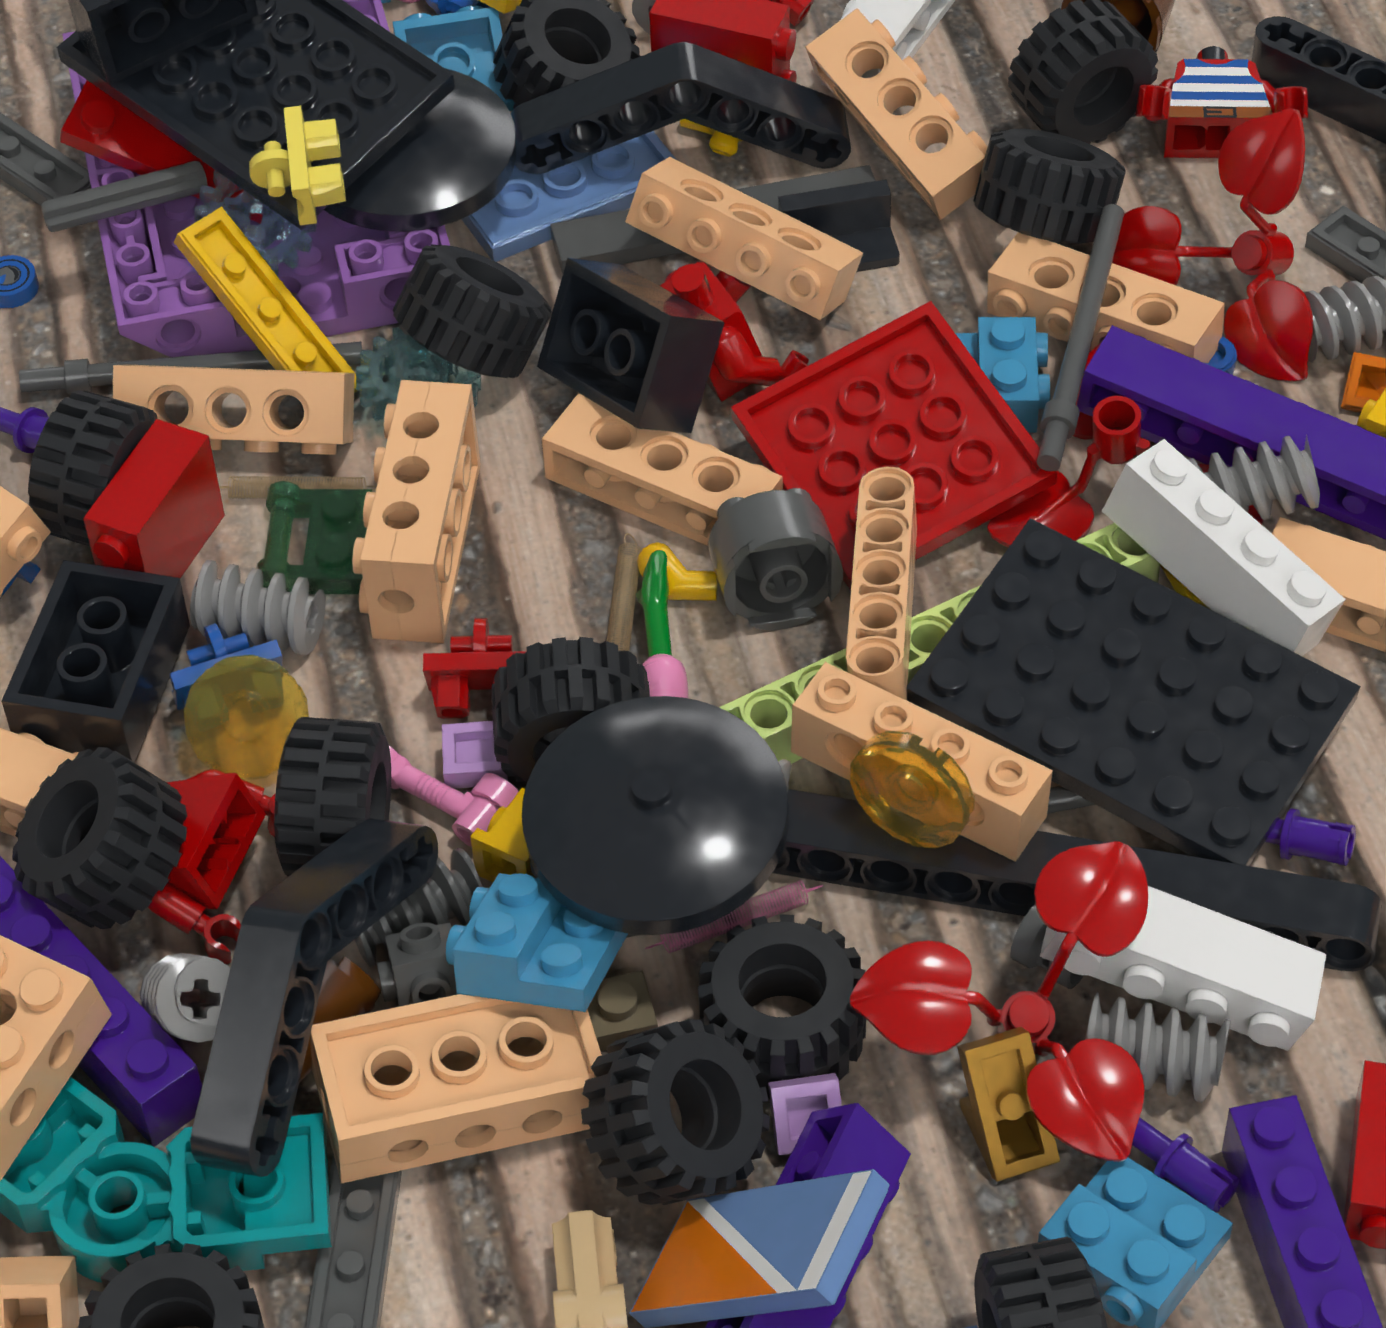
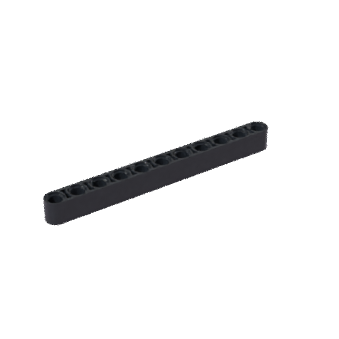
(841, 845)

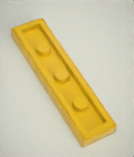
(257, 296)

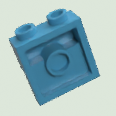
(458, 41)
(1010, 358)
(529, 947)
(1139, 1240)

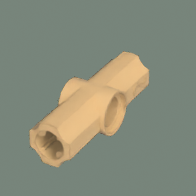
(587, 1273)

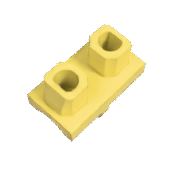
(281, 168)

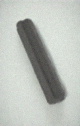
(124, 196)

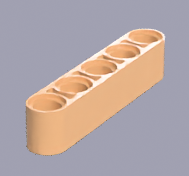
(883, 580)

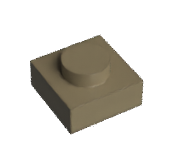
(621, 1008)

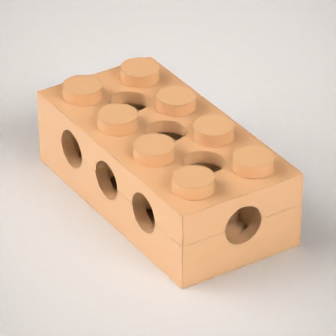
(418, 511)
(45, 1031)
(449, 1080)

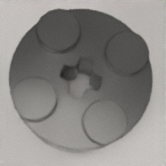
(774, 558)

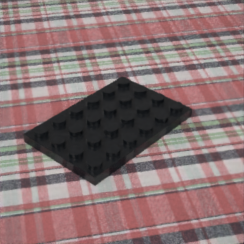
(233, 89)
(1134, 696)

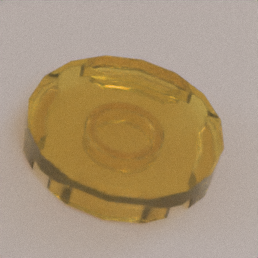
(243, 715)
(912, 790)

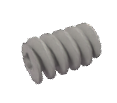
(1347, 315)
(1267, 477)
(256, 610)
(179, 974)
(1164, 1047)

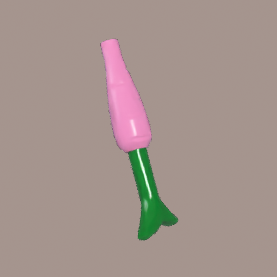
(664, 672)

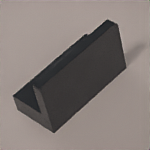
(852, 215)

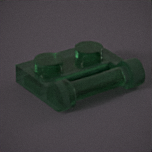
(332, 531)

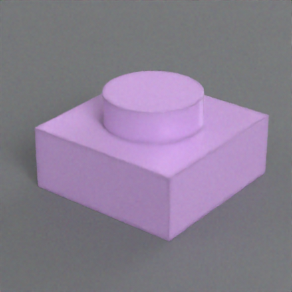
(468, 753)
(793, 1103)

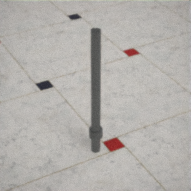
(82, 375)
(1061, 412)

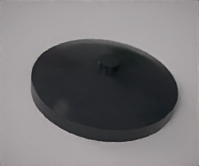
(440, 167)
(655, 815)

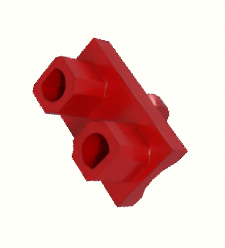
(466, 668)

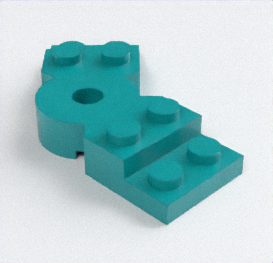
(83, 1169)

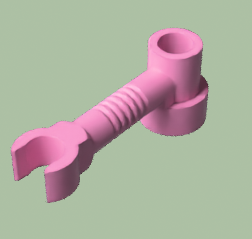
(470, 809)

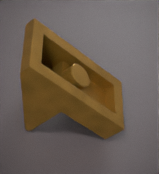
(999, 1107)

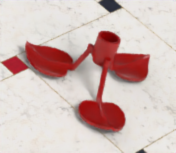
(1265, 166)
(1115, 440)
(1082, 1096)

